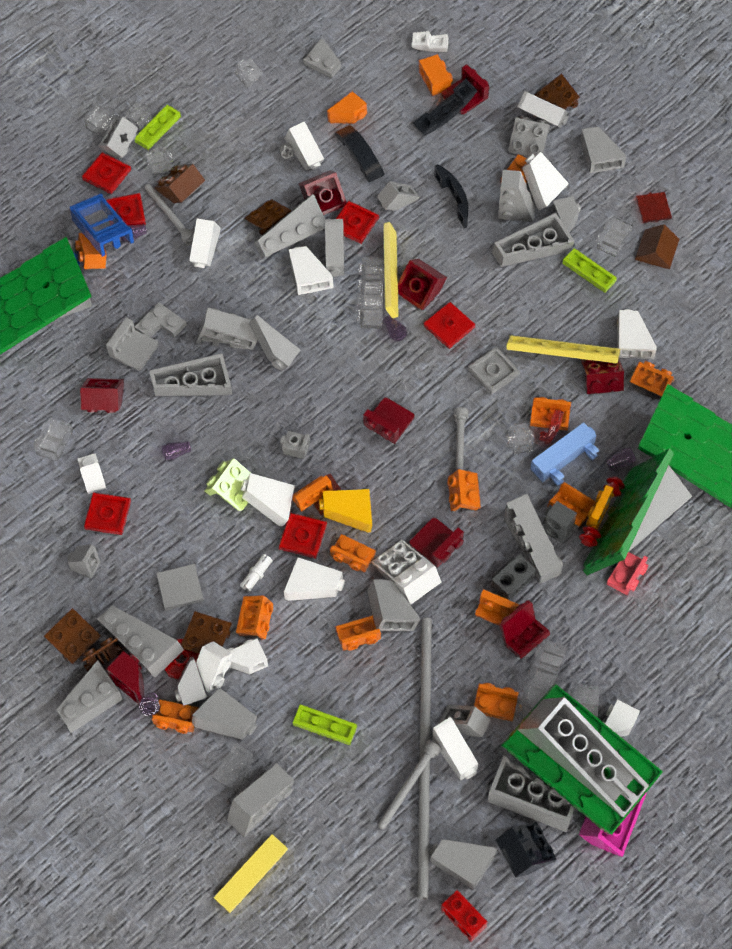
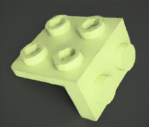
(228, 483)

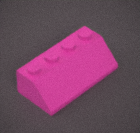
(618, 840)

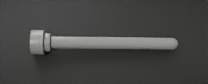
(186, 234)
(460, 415)
(430, 751)

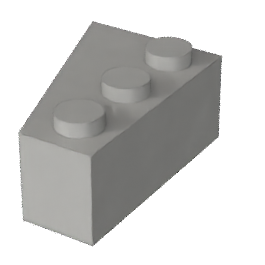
(514, 198)
(89, 698)
(259, 799)

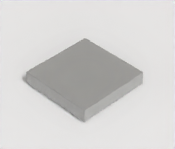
(493, 370)
(180, 587)

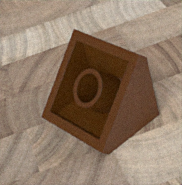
(658, 246)

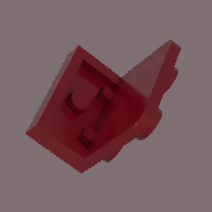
(478, 83)
(603, 376)
(388, 420)
(437, 541)
(522, 631)

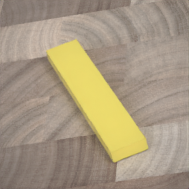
(390, 270)
(563, 349)

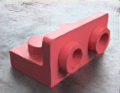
(627, 572)

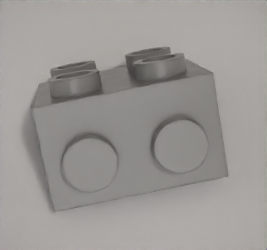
(528, 136)
(131, 346)

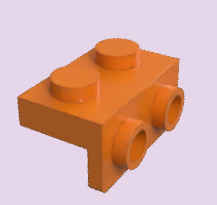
(543, 410)
(463, 490)
(575, 501)
(358, 633)

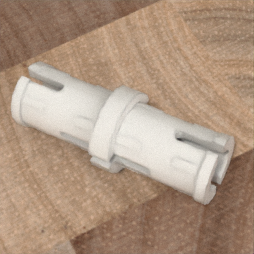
(256, 572)

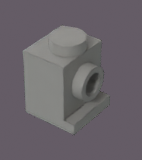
(298, 447)

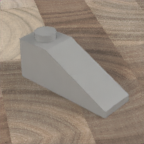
(275, 346)

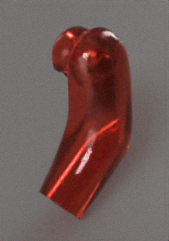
(553, 428)

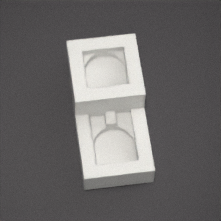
(426, 42)

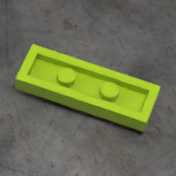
(157, 127)
(589, 270)
(325, 724)

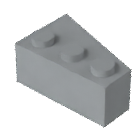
(227, 329)

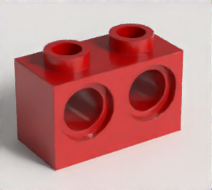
(464, 915)

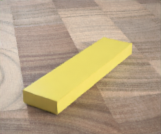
(250, 873)

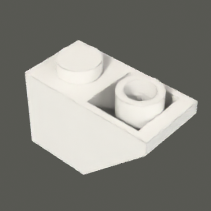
(248, 657)
(212, 665)
(621, 718)

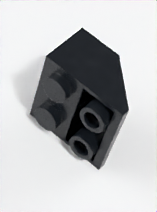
(525, 849)

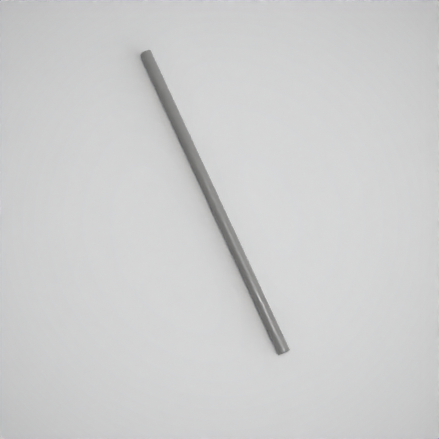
(424, 778)

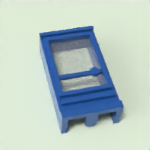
(100, 223)

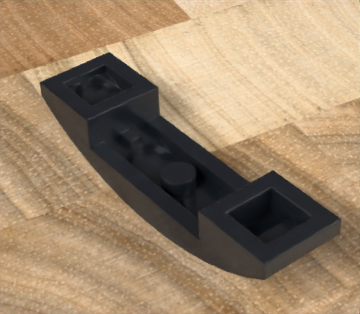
(446, 110)
(361, 151)
(447, 179)

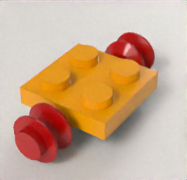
(598, 511)

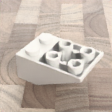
(407, 570)

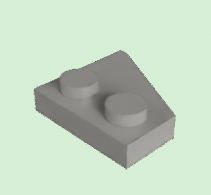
(323, 59)

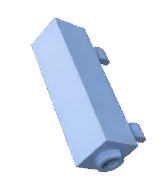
(563, 452)

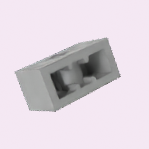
(118, 137)

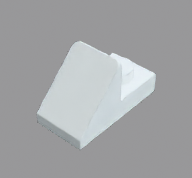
(91, 473)

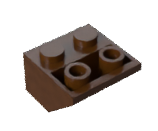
(179, 182)

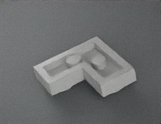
(159, 318)

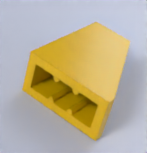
(348, 508)

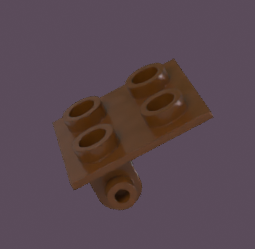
(559, 93)
(267, 215)
(204, 630)
(72, 636)
(108, 646)

